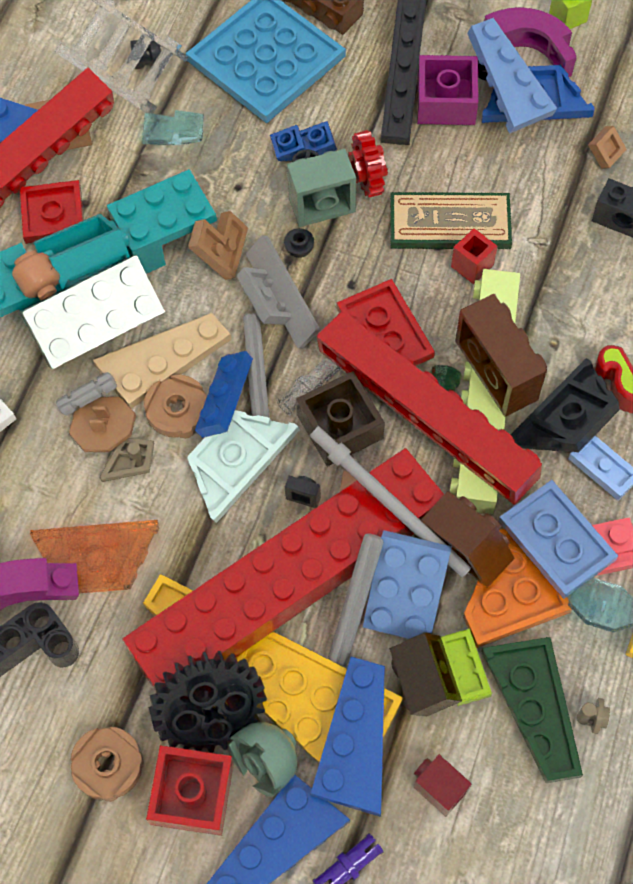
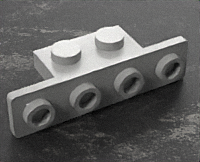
(275, 293)

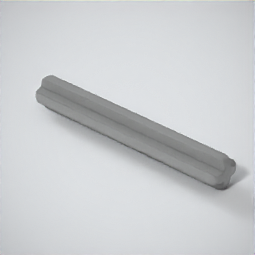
(256, 373)
(355, 599)

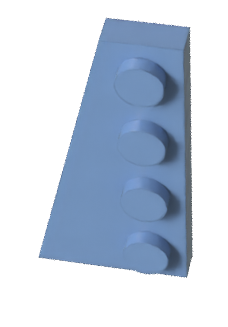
(516, 87)

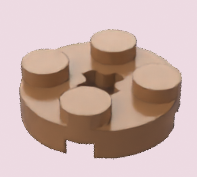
(161, 416)
(106, 784)

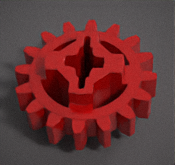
(368, 163)

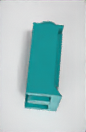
(84, 247)

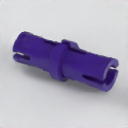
(350, 863)

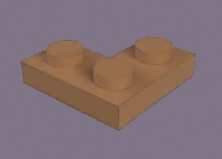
(220, 246)

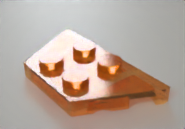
(104, 553)

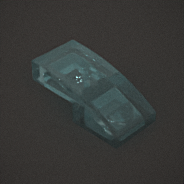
(176, 130)

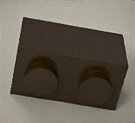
(425, 675)

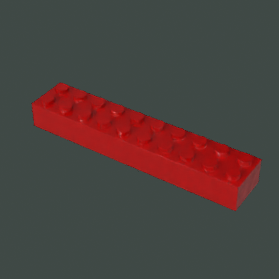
(281, 574)

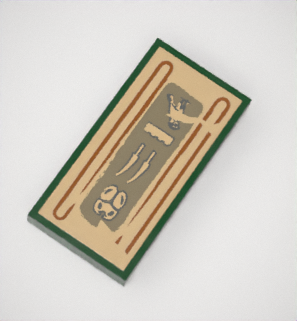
(445, 218)

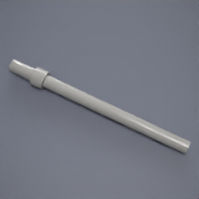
(340, 455)

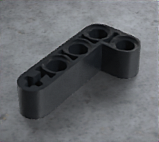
(34, 638)

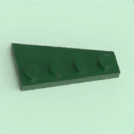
(536, 699)

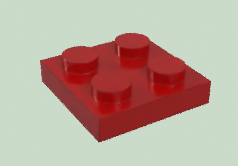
(50, 208)

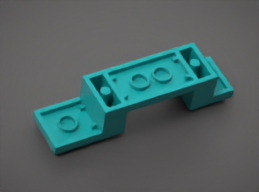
(148, 218)

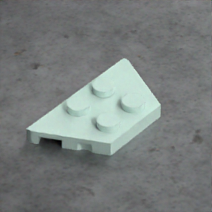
(235, 459)

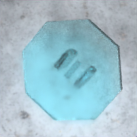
(603, 605)

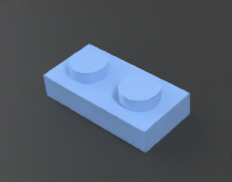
(604, 467)

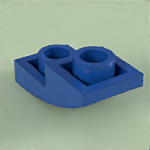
(292, 140)

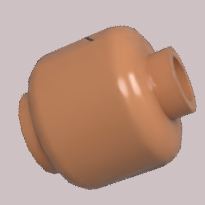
(35, 275)

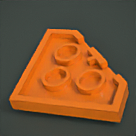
(513, 601)

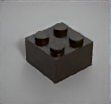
(343, 413)

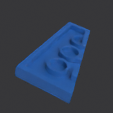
(281, 836)

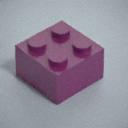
(447, 90)

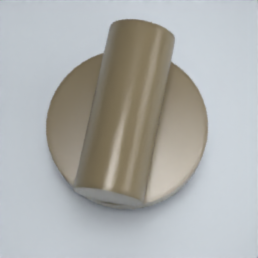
(594, 714)

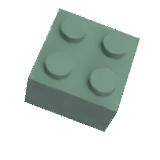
(321, 187)

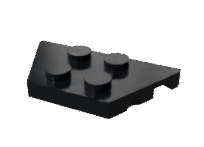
(569, 413)

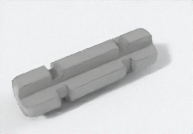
(86, 393)

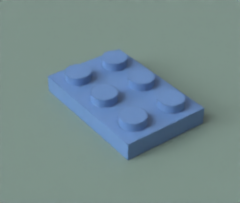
(558, 539)
(406, 586)

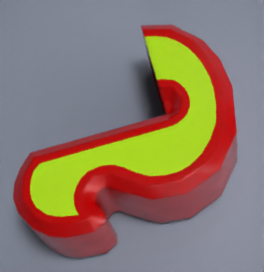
(614, 365)

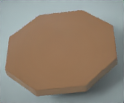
(102, 424)

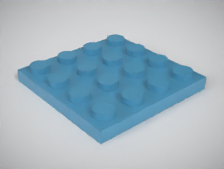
(266, 56)

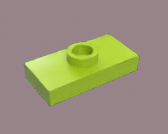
(466, 666)

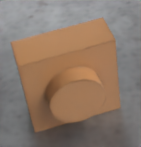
(607, 147)

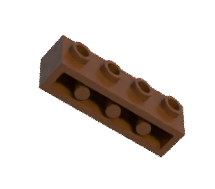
(333, 13)

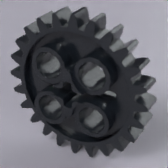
(206, 702)

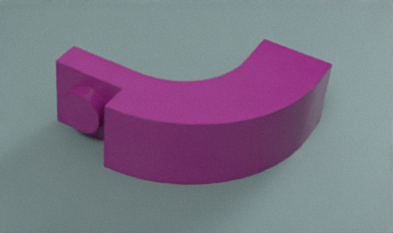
(538, 31)
(37, 580)

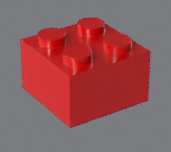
(190, 790)

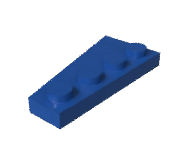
(354, 745)

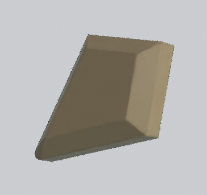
(129, 459)

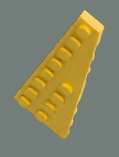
(297, 681)

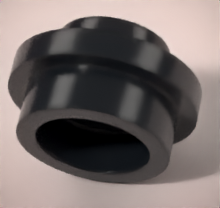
(299, 249)

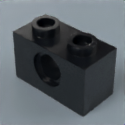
(615, 207)

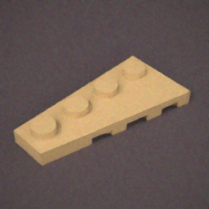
(162, 356)

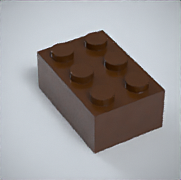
(500, 354)

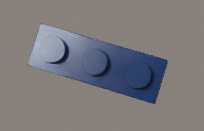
(224, 394)

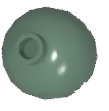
(266, 754)

